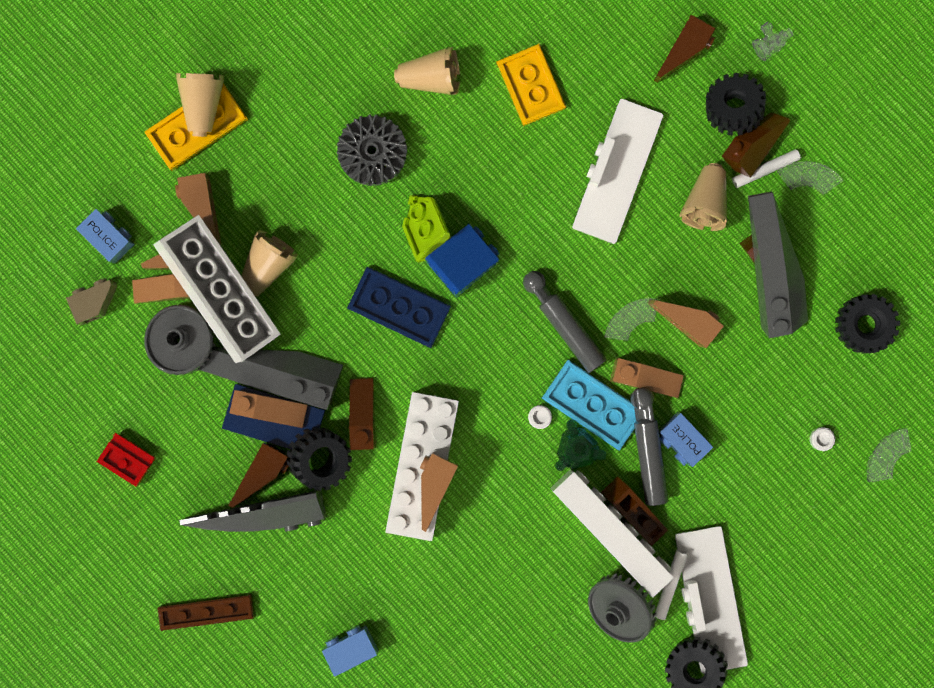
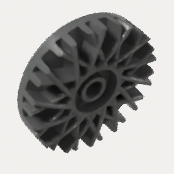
(367, 133)
(194, 342)
(621, 609)

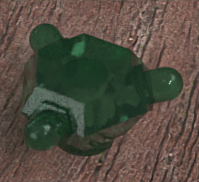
(577, 448)

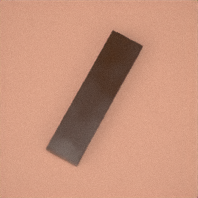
(206, 612)

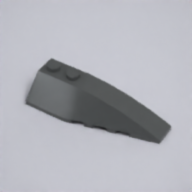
(777, 269)
(281, 373)
(266, 515)

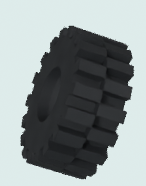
(735, 118)
(884, 324)
(698, 651)

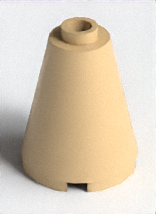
(431, 72)
(199, 101)
(707, 200)
(266, 262)

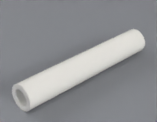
(767, 168)
(669, 590)

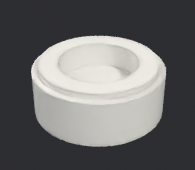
(539, 417)
(822, 439)

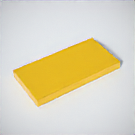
(179, 145)

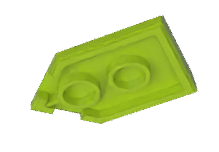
(424, 227)

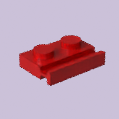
(126, 459)

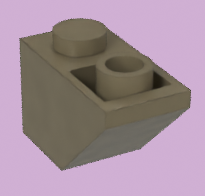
(93, 302)

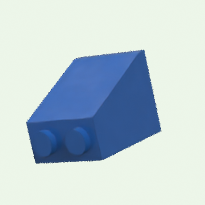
(463, 259)

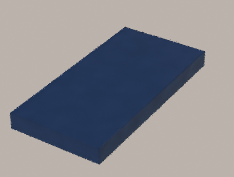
(399, 307)
(269, 431)

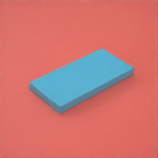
(592, 404)

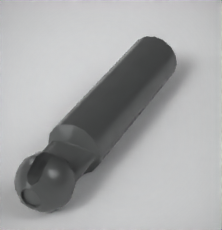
(564, 322)
(649, 448)

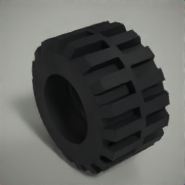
(333, 469)

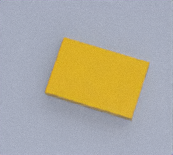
(531, 85)

